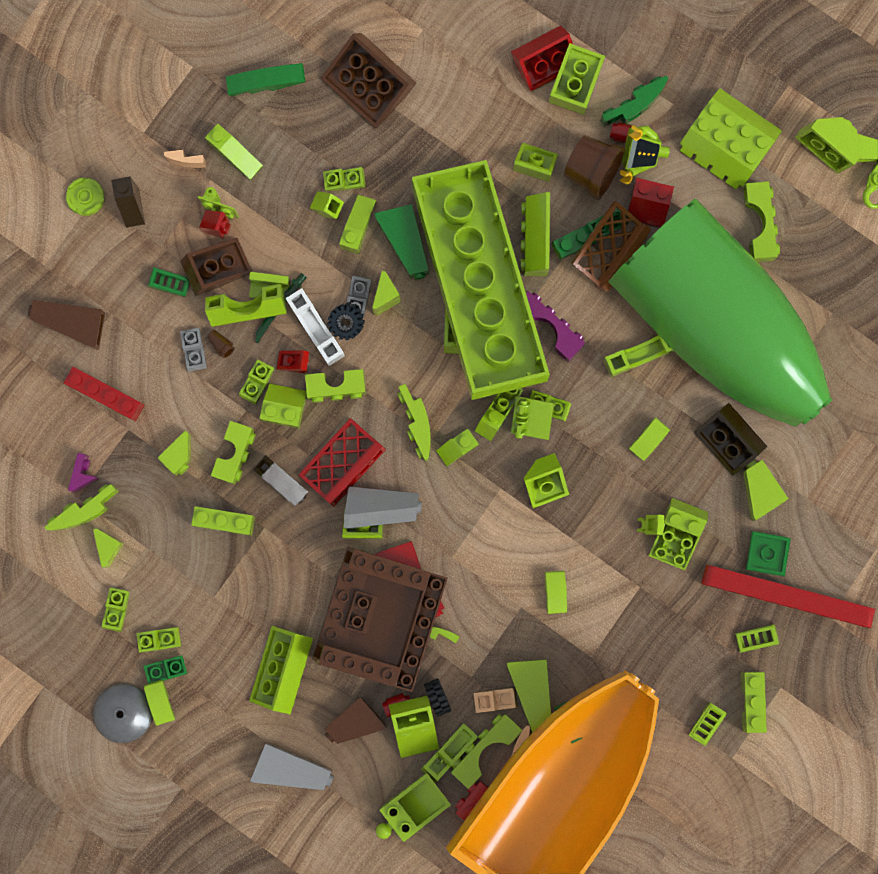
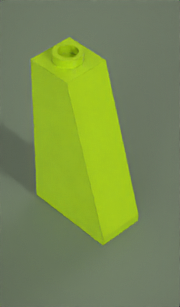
(532, 689)

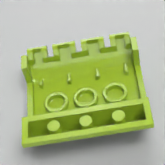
(729, 139)

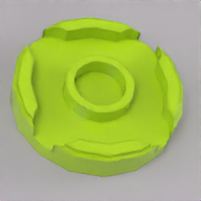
(85, 196)

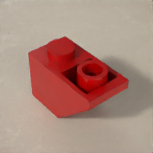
(215, 223)

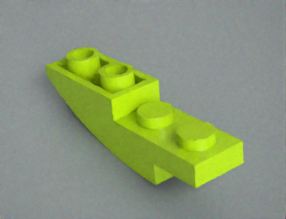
(420, 427)
(75, 515)

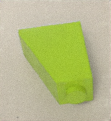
(762, 489)

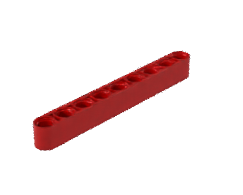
(788, 596)

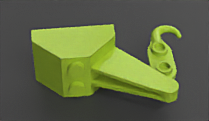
(841, 147)

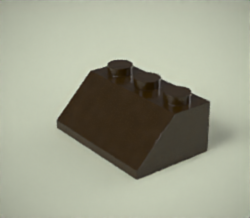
(731, 439)

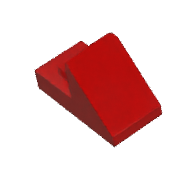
(293, 361)

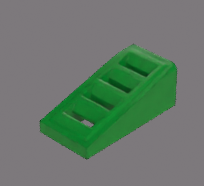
(155, 271)

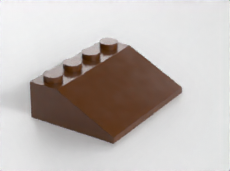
(368, 79)

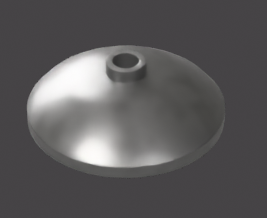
(136, 712)

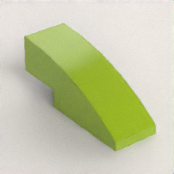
(449, 752)

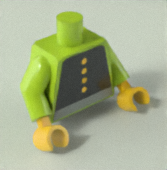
(641, 152)

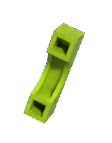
(758, 197)
(224, 310)
(636, 356)
(502, 731)

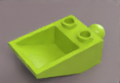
(414, 806)

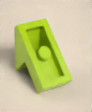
(457, 447)

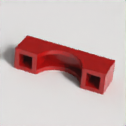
(104, 394)

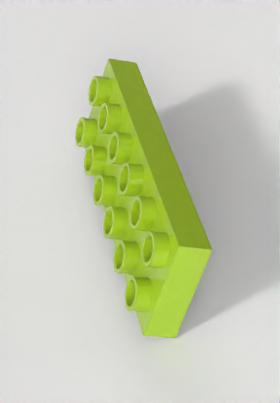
(479, 280)

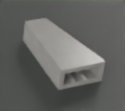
(379, 507)
(285, 768)

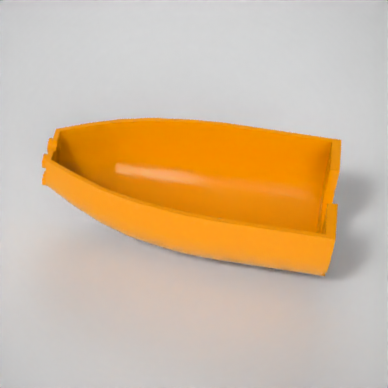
(560, 797)

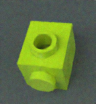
(326, 205)

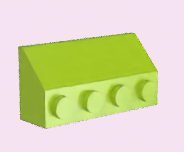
(537, 234)
(281, 670)

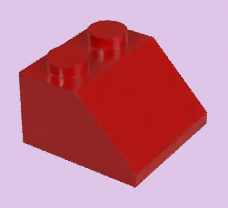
(650, 202)

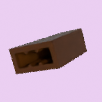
(354, 723)

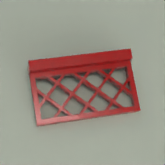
(356, 469)

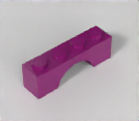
(567, 341)

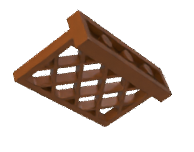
(624, 253)

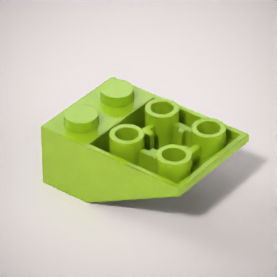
(681, 534)
(414, 726)

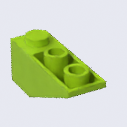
(497, 413)

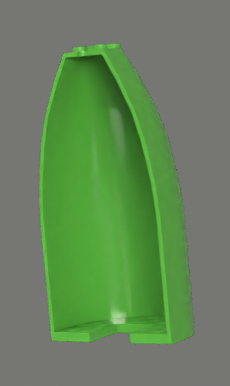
(725, 316)

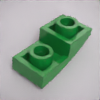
(165, 669)

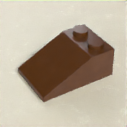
(215, 266)

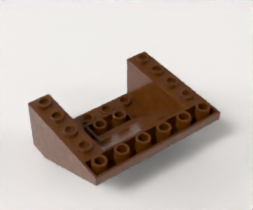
(379, 619)

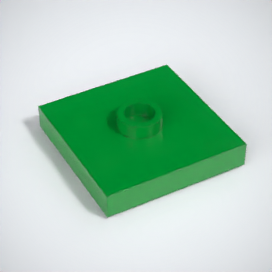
(768, 553)

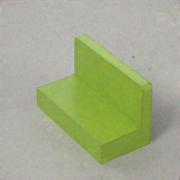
(261, 280)

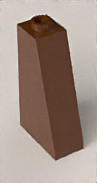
(72, 321)

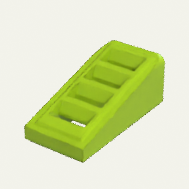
(775, 640)
(717, 721)

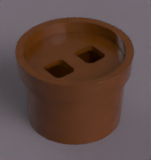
(594, 165)

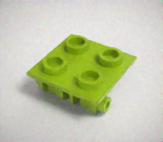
(211, 201)
(532, 418)

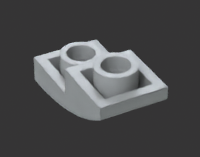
(359, 292)
(193, 349)

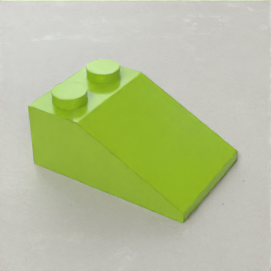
(576, 79)

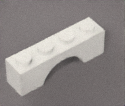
(315, 327)

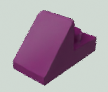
(78, 478)

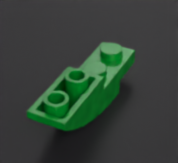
(642, 99)
(573, 241)

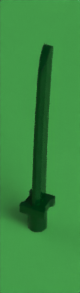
(296, 283)

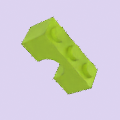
(352, 386)
(230, 469)
(223, 521)
(754, 702)

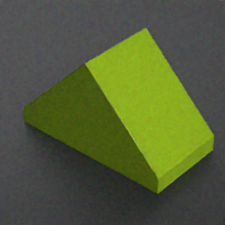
(107, 547)

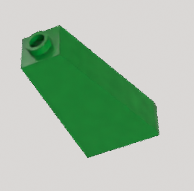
(403, 235)

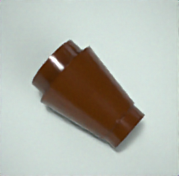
(221, 344)

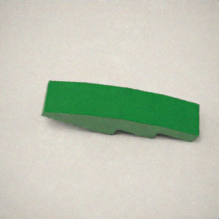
(265, 79)

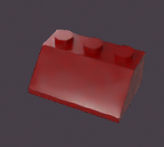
(542, 57)

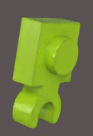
(652, 525)

